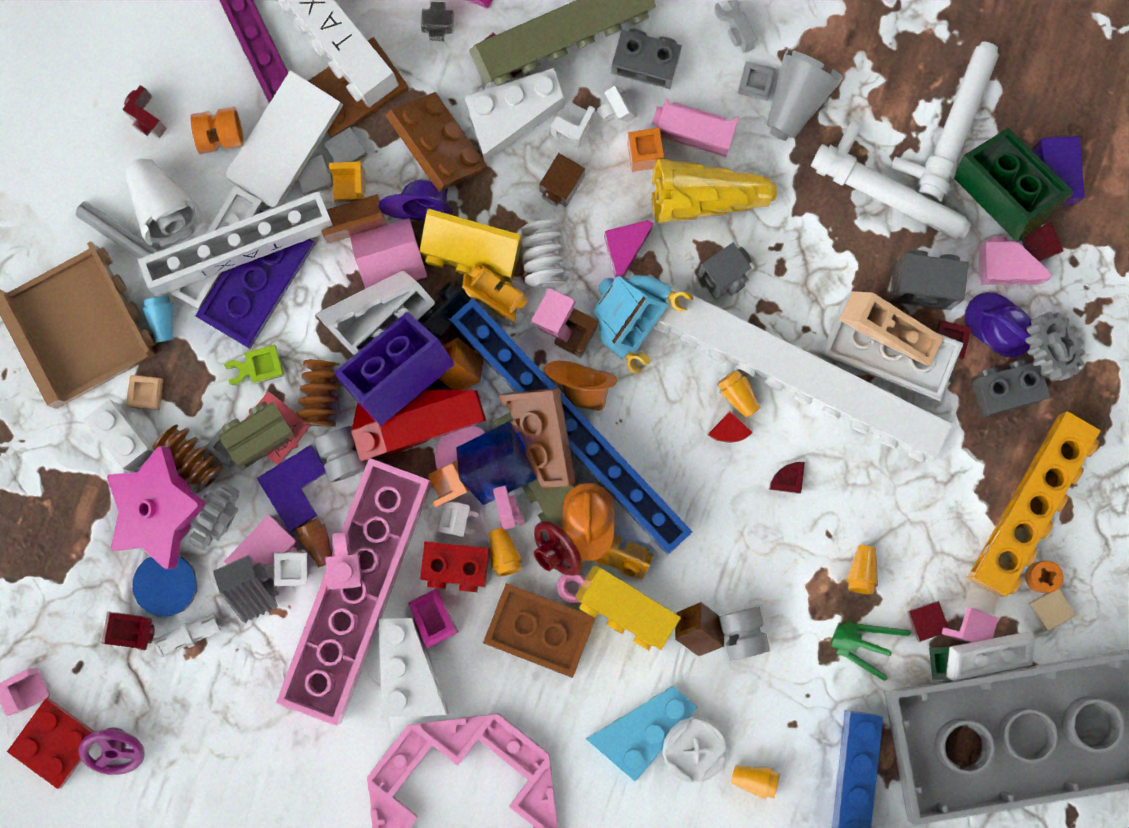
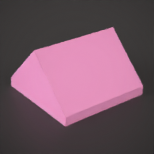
(388, 251)

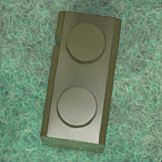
(255, 435)

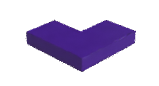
(285, 484)

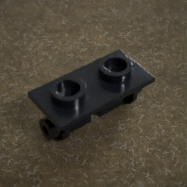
(450, 299)

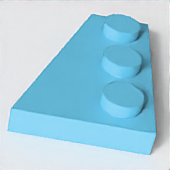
(640, 735)

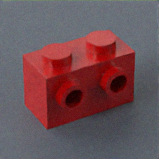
(455, 565)

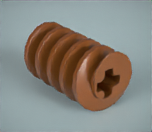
(318, 393)
(188, 459)

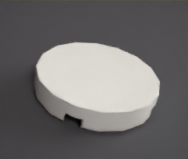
(695, 749)

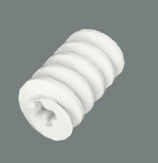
(541, 254)

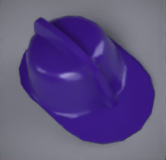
(415, 201)
(999, 324)

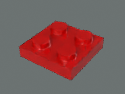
(51, 743)

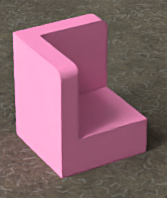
(553, 314)
(975, 627)
(22, 691)

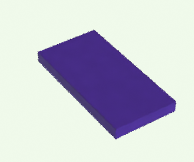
(250, 292)

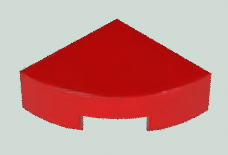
(730, 430)

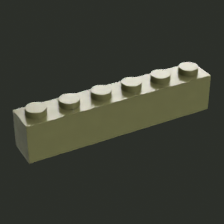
(552, 35)

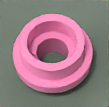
(562, 586)

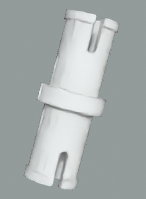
(187, 635)

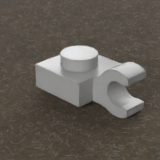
(740, 28)

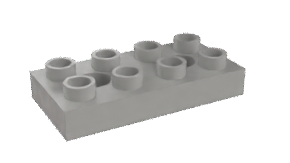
(1025, 734)

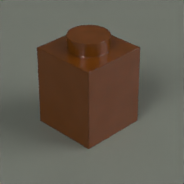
(561, 181)

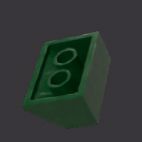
(1012, 184)

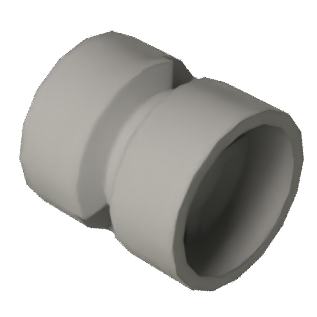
(340, 453)
(744, 633)

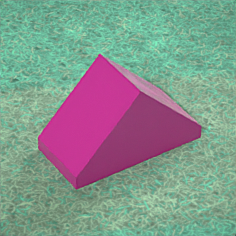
(625, 243)
(432, 618)

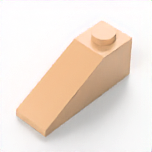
(890, 326)

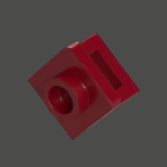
(144, 121)
(128, 630)

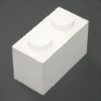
(119, 435)

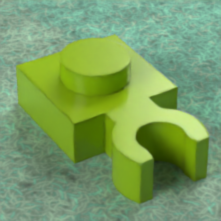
(260, 365)

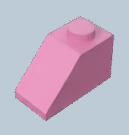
(1009, 264)
(263, 541)

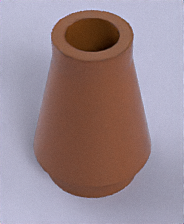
(315, 540)

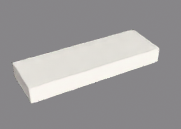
(990, 656)

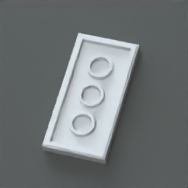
(283, 140)
(882, 362)

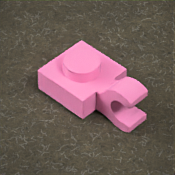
(507, 508)
(343, 569)

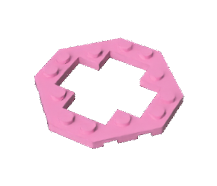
(455, 740)

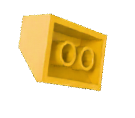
(467, 243)

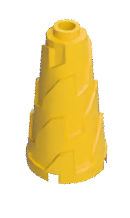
(697, 190)

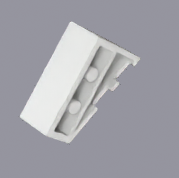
(513, 109)
(374, 309)
(406, 673)

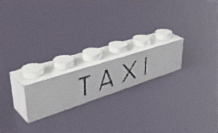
(345, 47)
(235, 244)

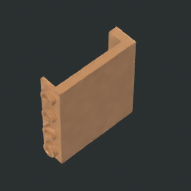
(75, 327)

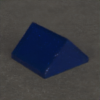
(494, 462)

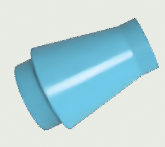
(159, 317)

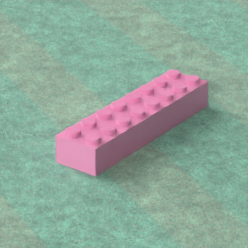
(347, 618)

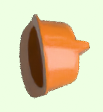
(581, 384)
(589, 520)

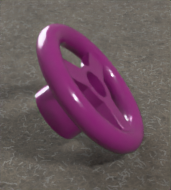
(113, 746)

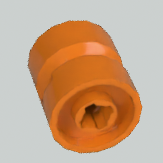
(228, 129)

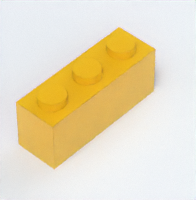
(626, 609)

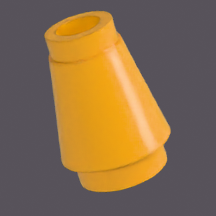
(739, 393)
(504, 555)
(863, 571)
(756, 780)

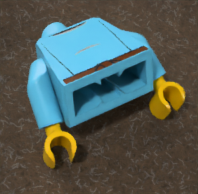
(631, 311)

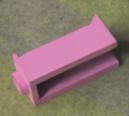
(695, 127)

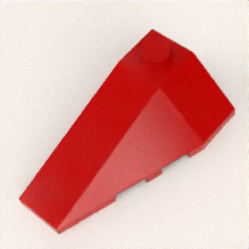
(421, 420)

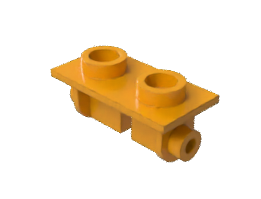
(481, 286)
(632, 561)

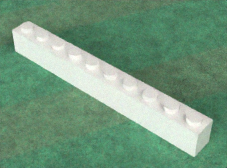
(805, 376)

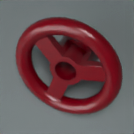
(552, 553)

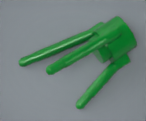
(847, 638)

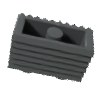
(246, 588)

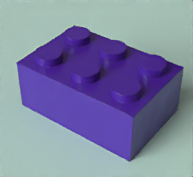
(394, 368)

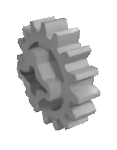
(1055, 346)
(215, 517)

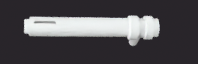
(942, 165)
(846, 170)

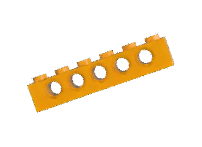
(1083, 441)

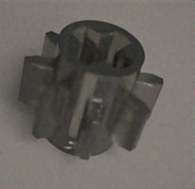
(437, 21)

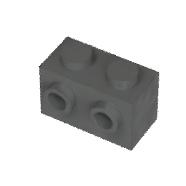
(646, 58)
(726, 271)
(1009, 388)

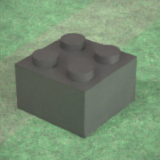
(929, 280)

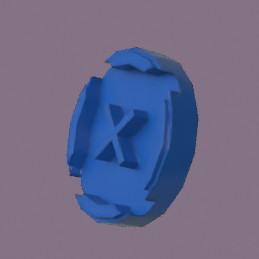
(164, 590)

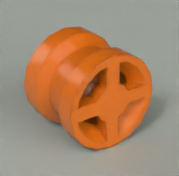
(1037, 579)

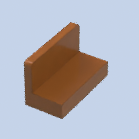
(354, 219)

